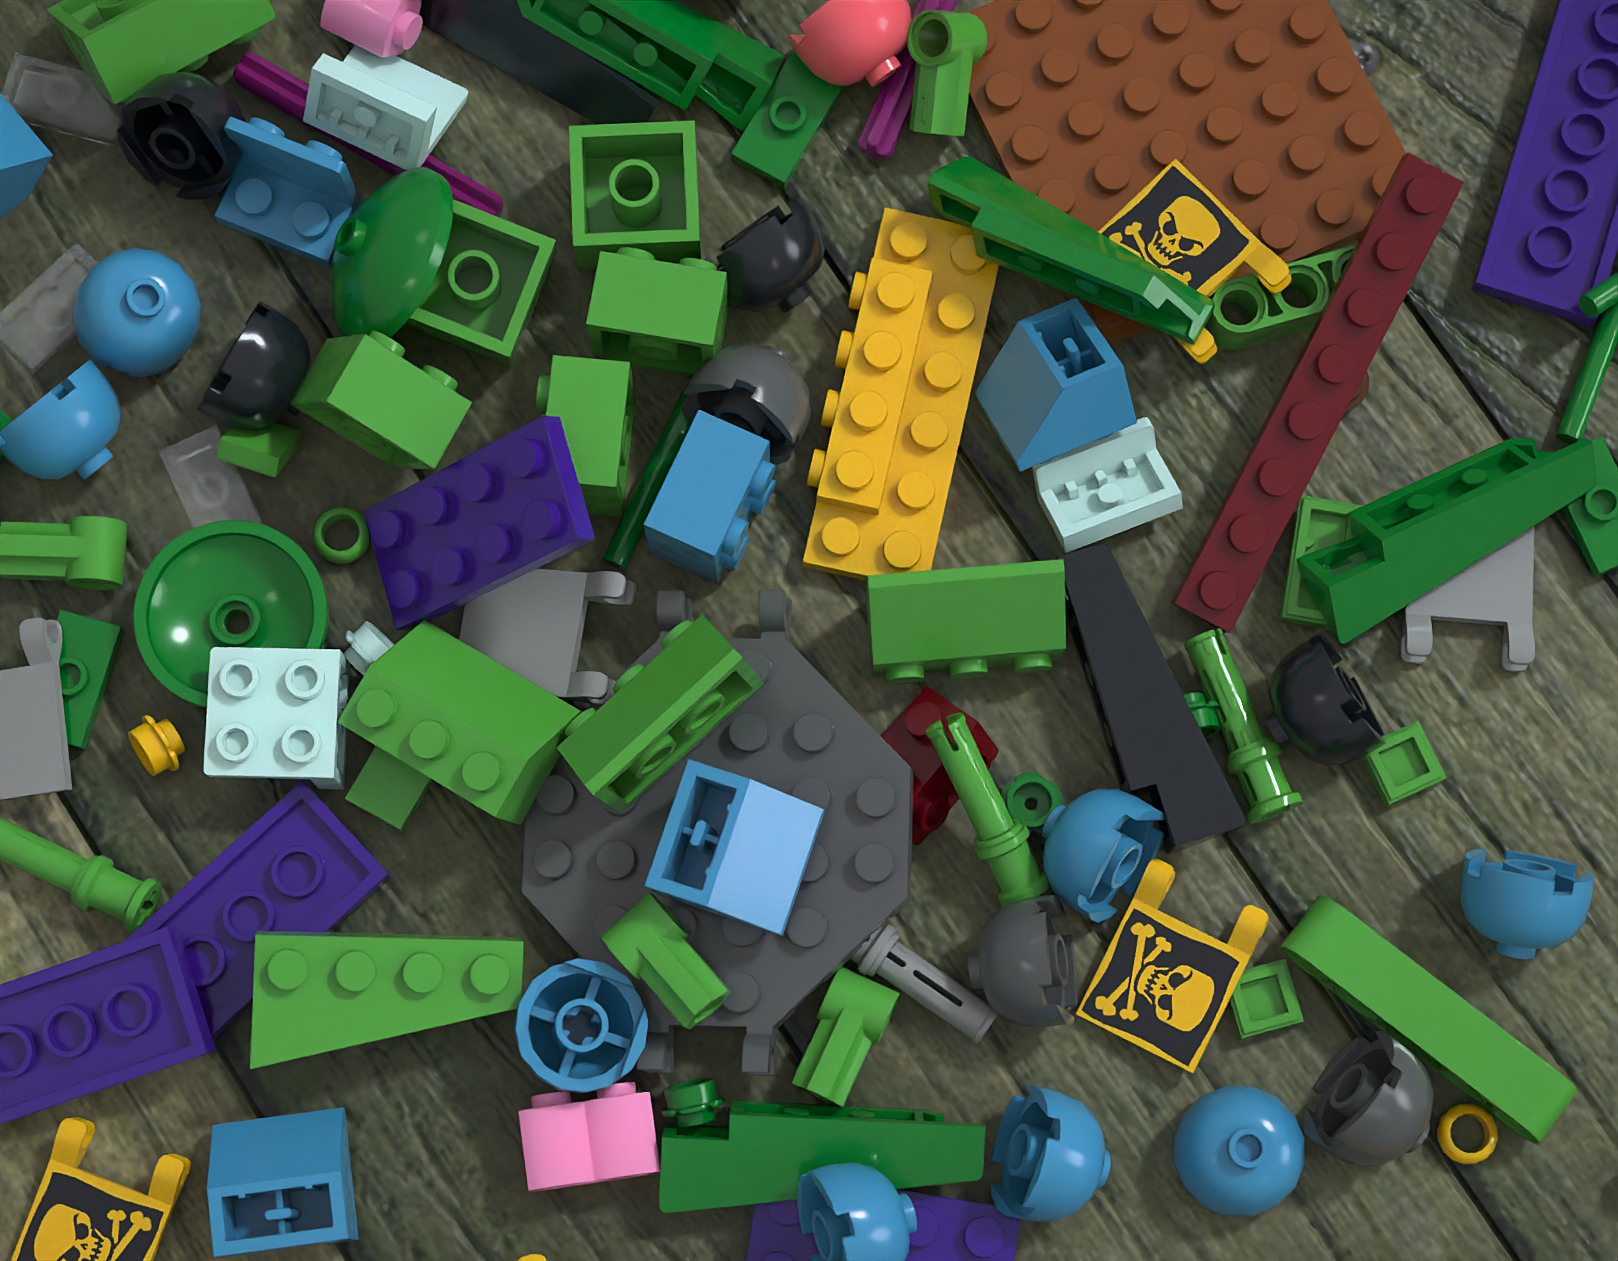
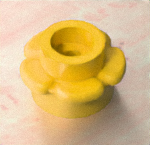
(156, 745)

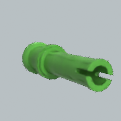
(1251, 753)
(999, 836)
(90, 881)

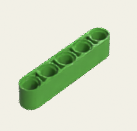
(1429, 1019)

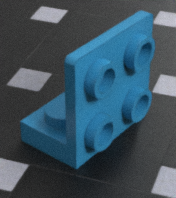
(287, 191)

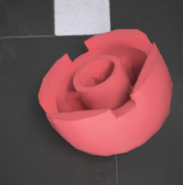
(854, 40)

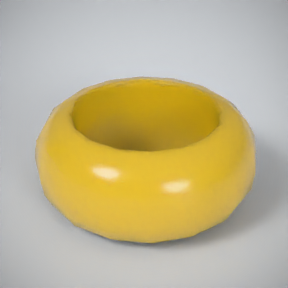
(1444, 1133)

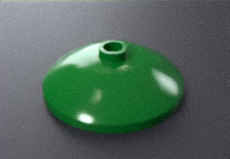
(390, 252)
(207, 581)

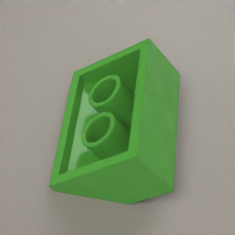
(138, 40)
(966, 620)
(658, 714)
(461, 720)

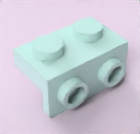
(1106, 487)

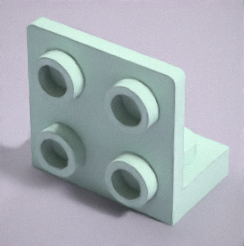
(382, 105)
(277, 714)

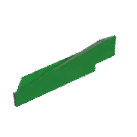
(667, 50)
(1060, 251)
(1440, 528)
(779, 1141)

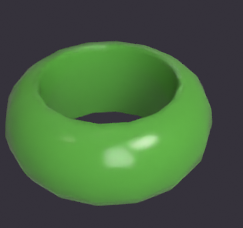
(324, 522)

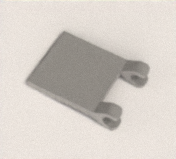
(1487, 592)
(539, 625)
(33, 717)

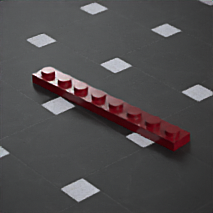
(1317, 392)

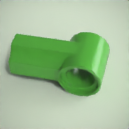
(943, 71)
(82, 553)
(656, 949)
(850, 1022)

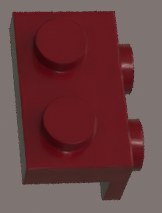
(932, 787)

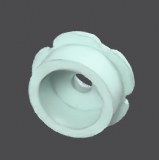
(366, 646)

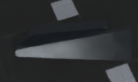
(540, 59)
(1141, 707)

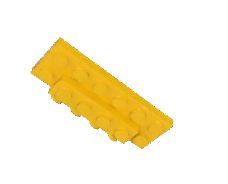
(899, 399)

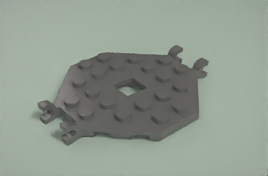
(793, 735)

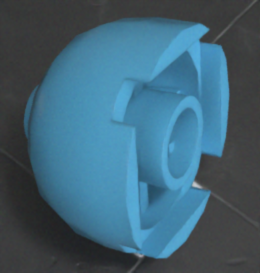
(137, 312)
(65, 428)
(1099, 848)
(1524, 900)
(580, 1026)
(1238, 1151)
(1049, 1156)
(854, 1214)

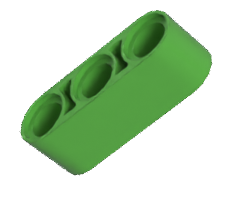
(1269, 312)

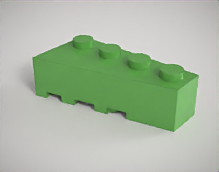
(365, 987)

